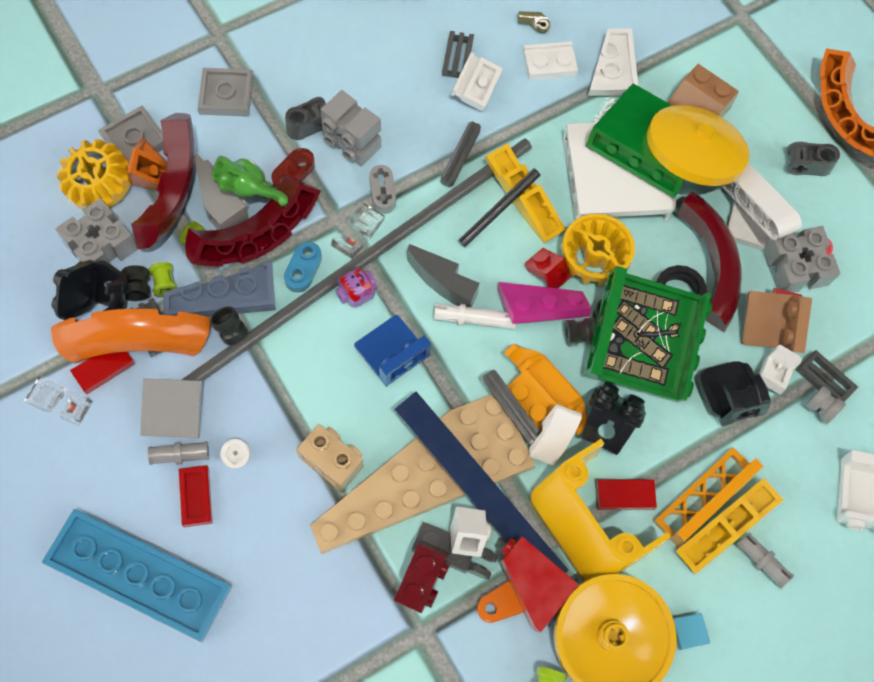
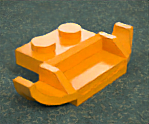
(542, 386)

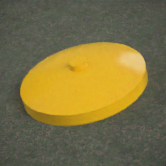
(697, 145)
(615, 632)

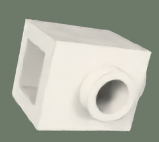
(469, 531)

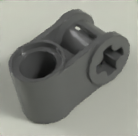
(308, 116)
(812, 158)

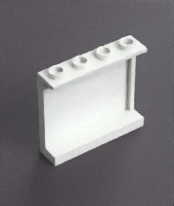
(605, 187)

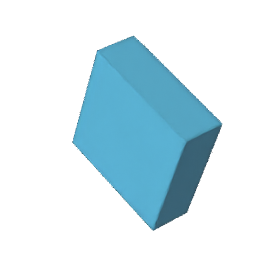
(691, 631)

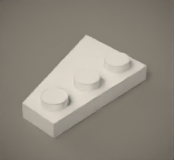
(616, 65)

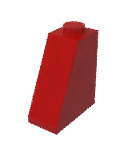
(536, 581)

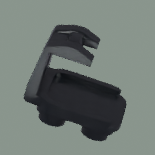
(84, 286)
(734, 392)
(625, 414)

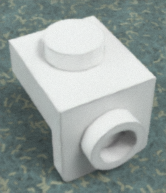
(778, 368)

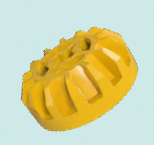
(108, 184)
(604, 244)

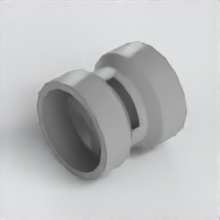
(825, 404)

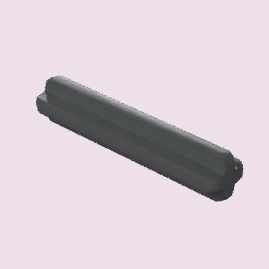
(460, 154)
(511, 406)

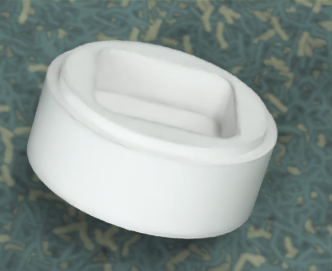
(235, 453)

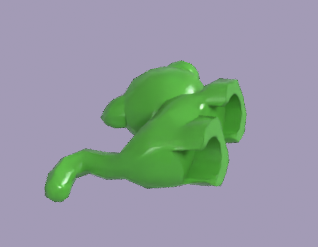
(244, 179)

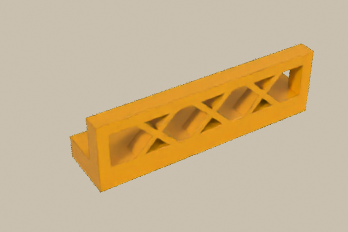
(715, 503)

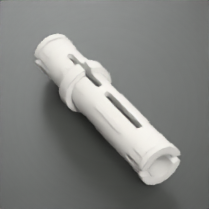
(468, 315)

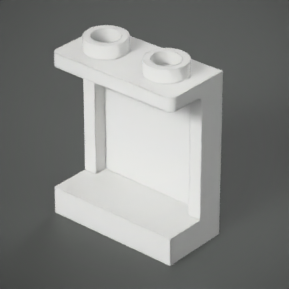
(856, 491)

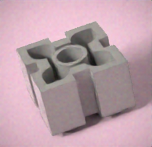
(351, 128)
(97, 235)
(802, 260)

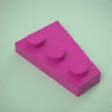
(540, 303)

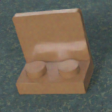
(777, 320)

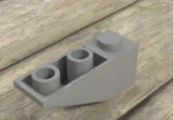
(221, 207)

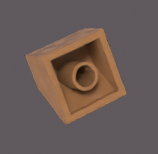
(705, 91)

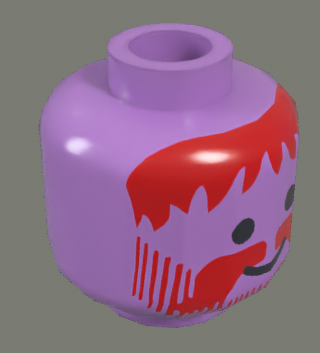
(356, 287)

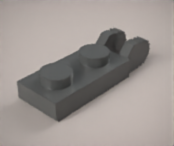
(458, 562)

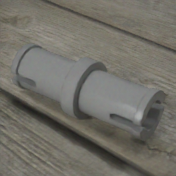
(178, 453)
(765, 560)

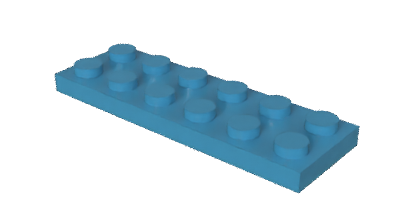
(137, 575)

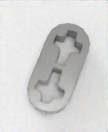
(377, 189)

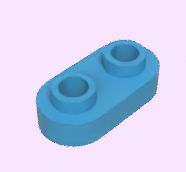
(304, 265)

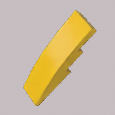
(533, 202)
(729, 525)

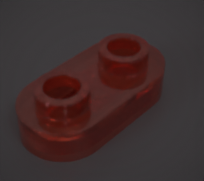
(291, 167)

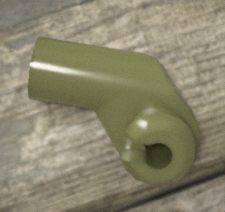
(535, 19)

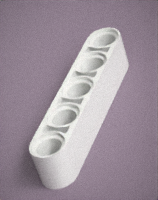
(764, 204)

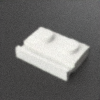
(550, 60)
(476, 81)

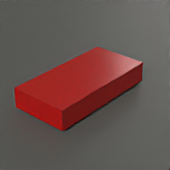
(101, 369)
(626, 495)
(195, 496)

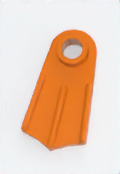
(503, 600)

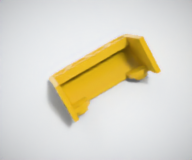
(576, 528)

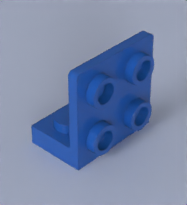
(392, 349)

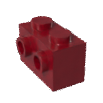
(421, 577)

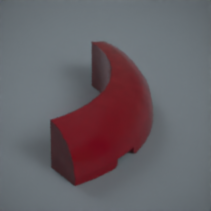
(173, 183)
(258, 233)
(723, 255)

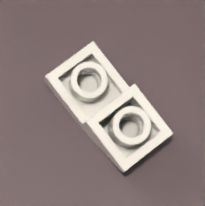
(556, 434)

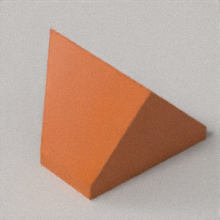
(145, 166)

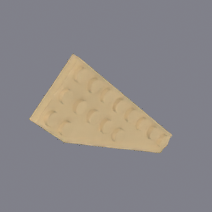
(417, 484)

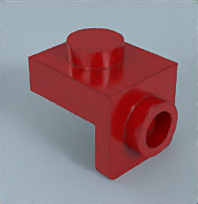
(549, 267)

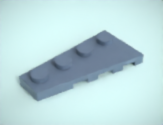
(245, 291)

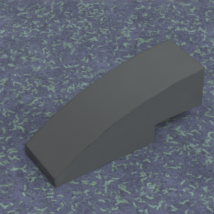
(443, 276)

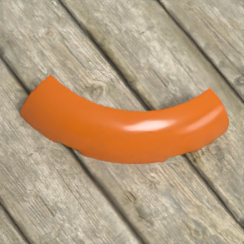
(836, 96)
(130, 331)

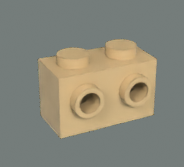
(330, 457)

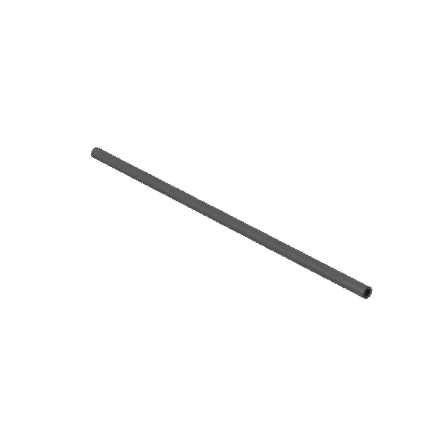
(360, 261)

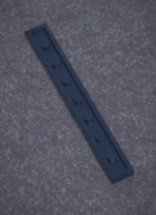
(469, 475)

